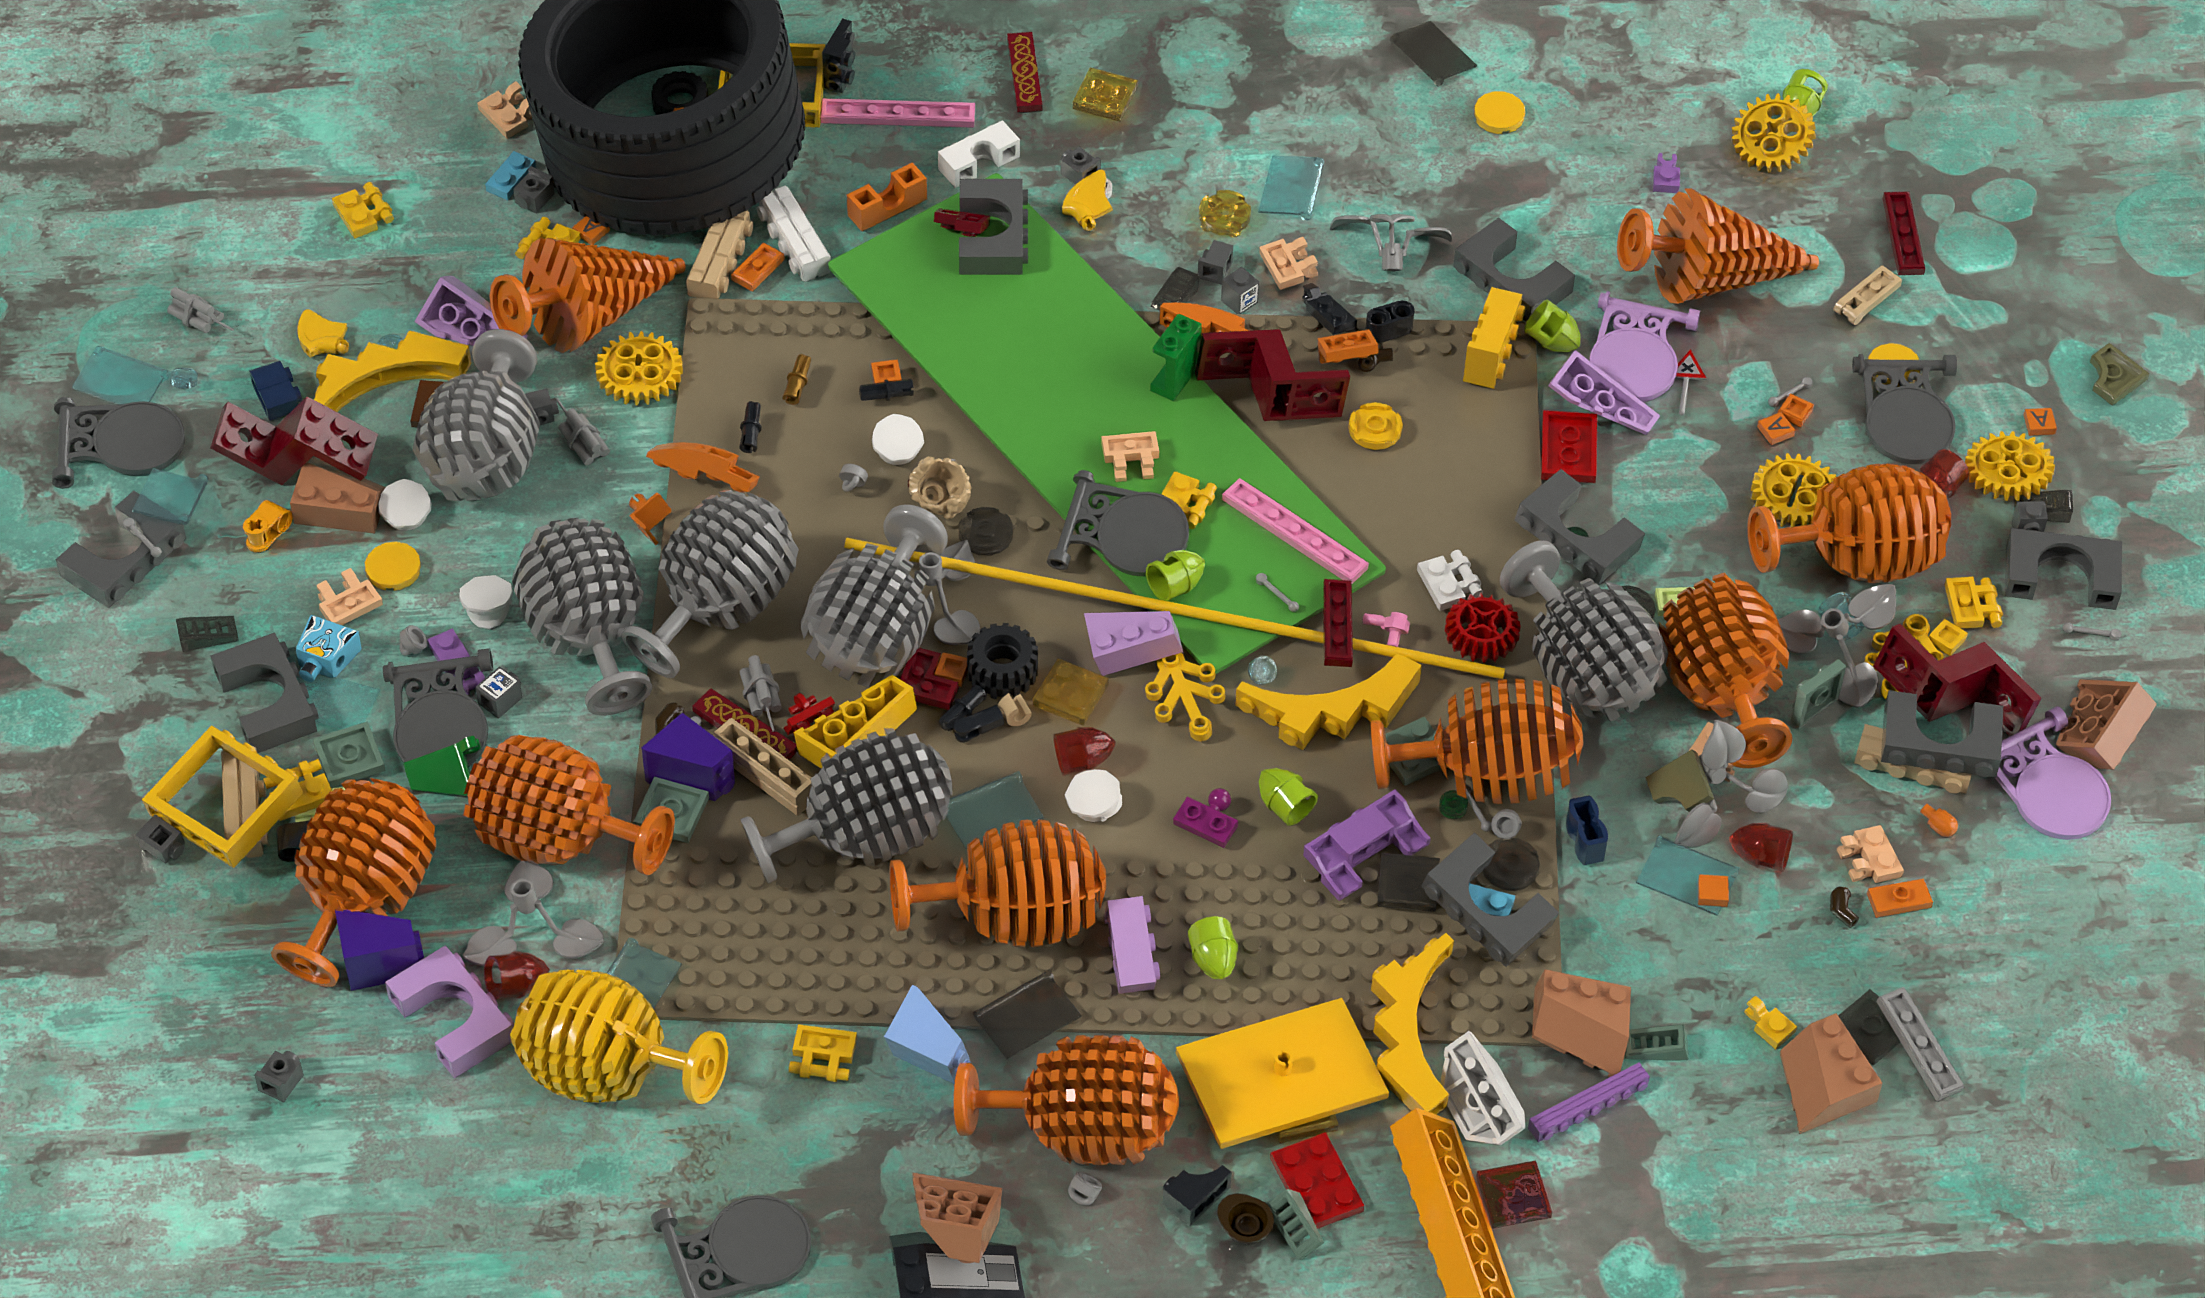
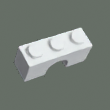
(993, 143)

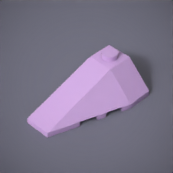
(456, 312)
(1597, 392)

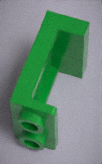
(1180, 348)

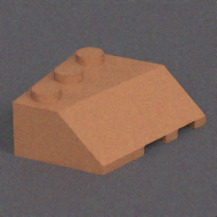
(335, 499)
(2105, 721)
(1583, 1018)
(1827, 1074)
(958, 1214)

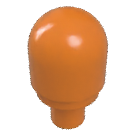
(1940, 821)

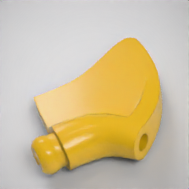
(1088, 200)
(321, 335)

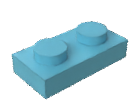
(509, 175)
(1491, 901)

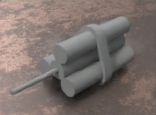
(194, 311)
(582, 436)
(760, 688)

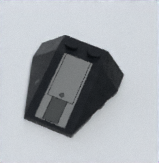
(929, 1273)

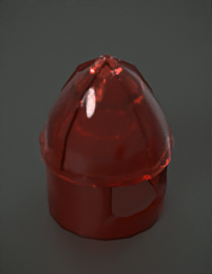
(1946, 471)
(1082, 749)
(1763, 845)
(517, 972)

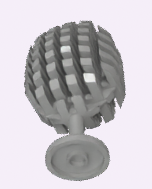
(480, 424)
(719, 569)
(582, 596)
(869, 609)
(1591, 641)
(868, 801)

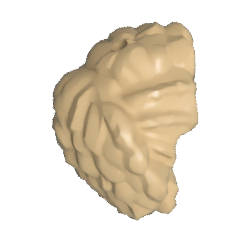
(940, 486)

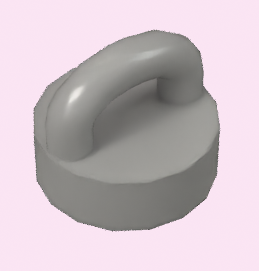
(852, 476)
(412, 640)
(1506, 824)
(1086, 1185)

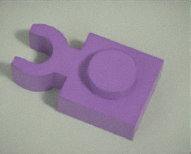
(1666, 175)

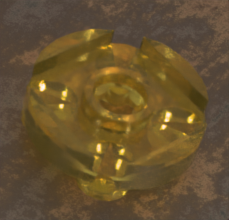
(1220, 224)

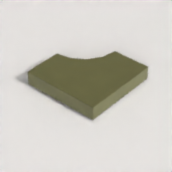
(2116, 374)
(1681, 781)

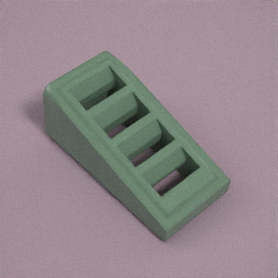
(1666, 1052)
(1283, 1208)

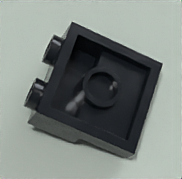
(838, 58)

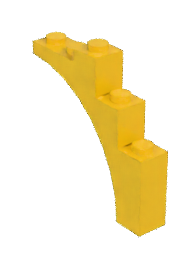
(415, 358)
(1336, 711)
(1404, 1063)

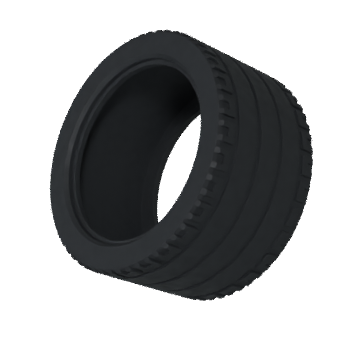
(676, 166)

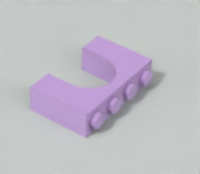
(445, 976)

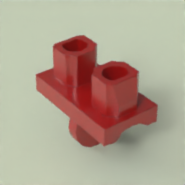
(807, 714)

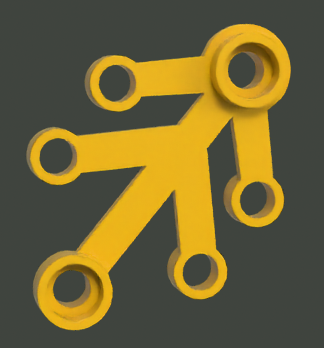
(1920, 633)
(1184, 689)

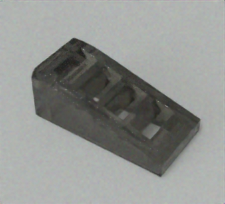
(1178, 288)
(2059, 500)
(196, 624)

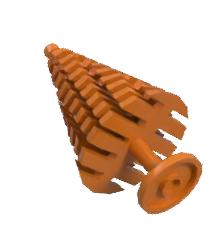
(1706, 249)
(576, 289)

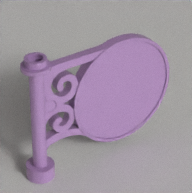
(1638, 356)
(2054, 791)

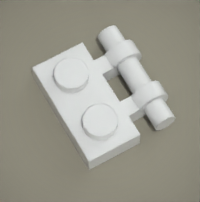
(1441, 582)

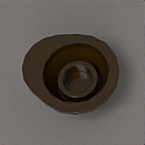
(1245, 1218)

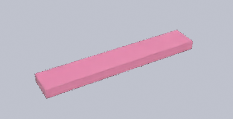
(898, 113)
(1294, 531)

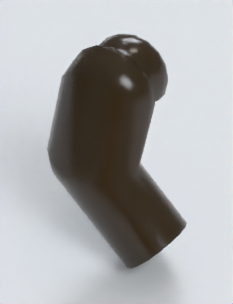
(1369, 363)
(669, 713)
(1839, 906)

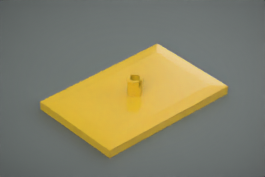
(1281, 1073)

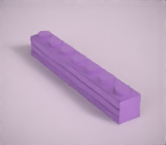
(1588, 1102)

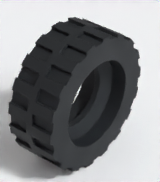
(675, 83)

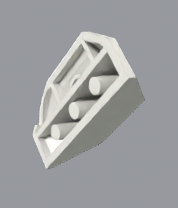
(1479, 1093)

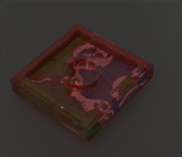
(1514, 1194)

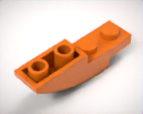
(1211, 318)
(696, 458)

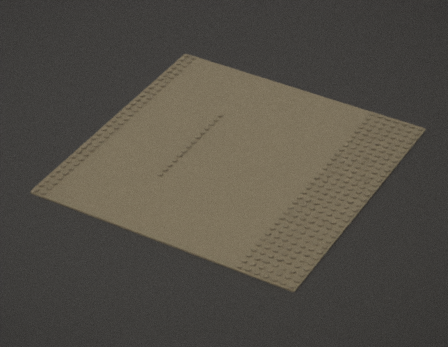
(824, 932)

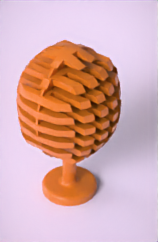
(1865, 524)
(1726, 657)
(1494, 742)
(550, 804)
(360, 856)
(1019, 882)
(1085, 1101)

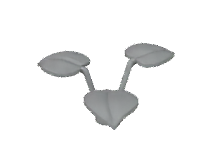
(1392, 254)
(1873, 607)
(961, 625)
(1727, 746)
(524, 888)

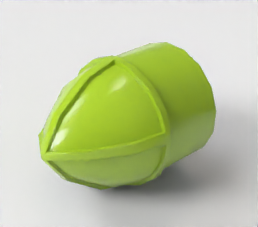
(1805, 94)
(1553, 328)
(1175, 574)
(1286, 795)
(1213, 946)

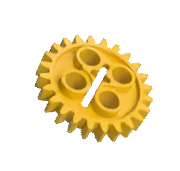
(1773, 133)
(639, 368)
(2009, 465)
(1777, 482)

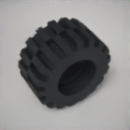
(1002, 643)

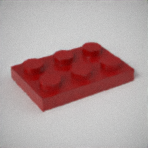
(1569, 445)
(1320, 1178)

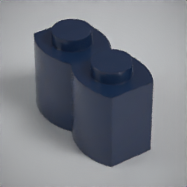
(275, 389)
(1586, 830)

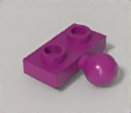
(1207, 820)

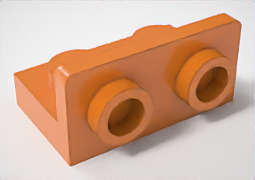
(1346, 346)

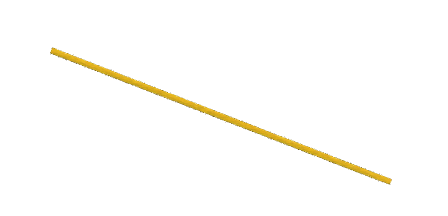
(1190, 611)

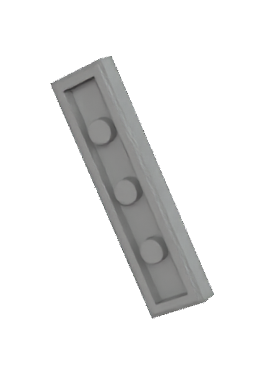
(1920, 1044)

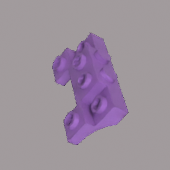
(1362, 836)

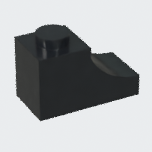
(1194, 1194)

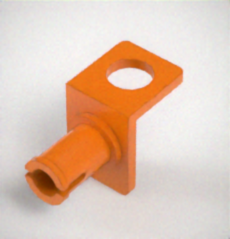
(648, 513)

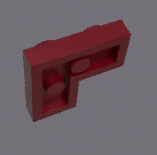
(967, 222)
(927, 687)

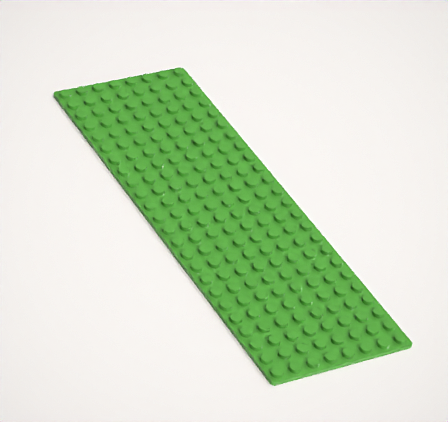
(1064, 360)

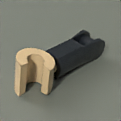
(1013, 710)

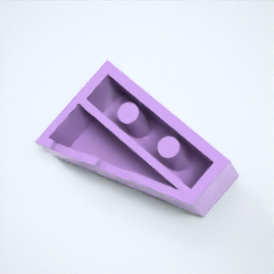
(1131, 638)
(1131, 944)

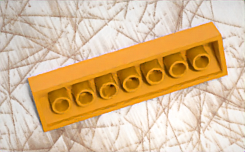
(1450, 1207)

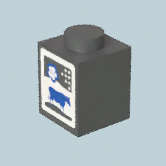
(1240, 291)
(499, 692)

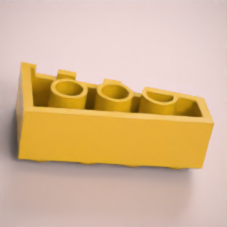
(880, 707)

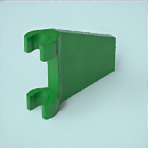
(442, 770)

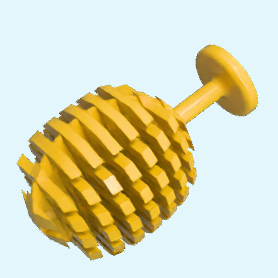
(601, 1038)

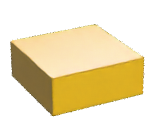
(1948, 637)

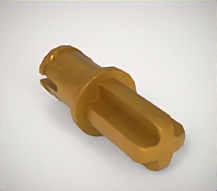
(797, 380)

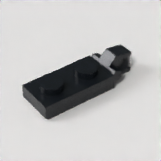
(1327, 310)

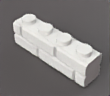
(794, 233)

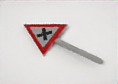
(1688, 369)

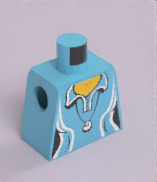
(325, 648)

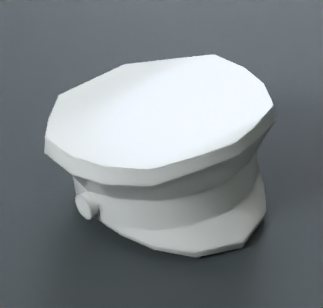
(897, 439)
(404, 505)
(486, 600)
(1094, 795)

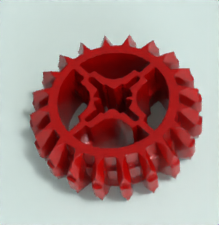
(1481, 636)

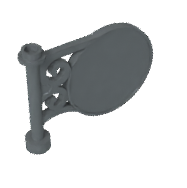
(1906, 420)
(126, 439)
(1130, 531)
(439, 716)
(751, 1243)

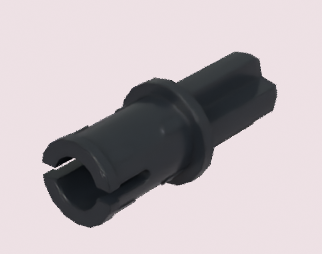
(886, 390)
(750, 427)
(963, 707)

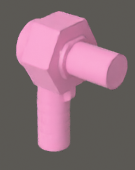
(1395, 624)

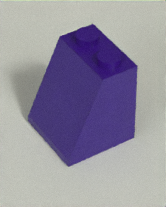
(689, 757)
(376, 947)

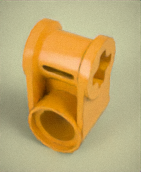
(266, 525)

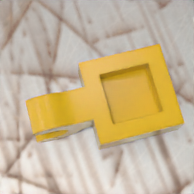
(1771, 1026)

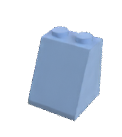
(925, 1038)

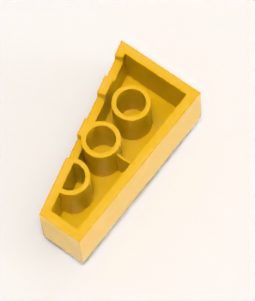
(1492, 338)

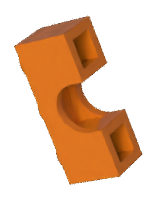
(904, 191)

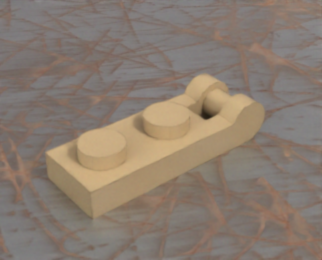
(1868, 294)

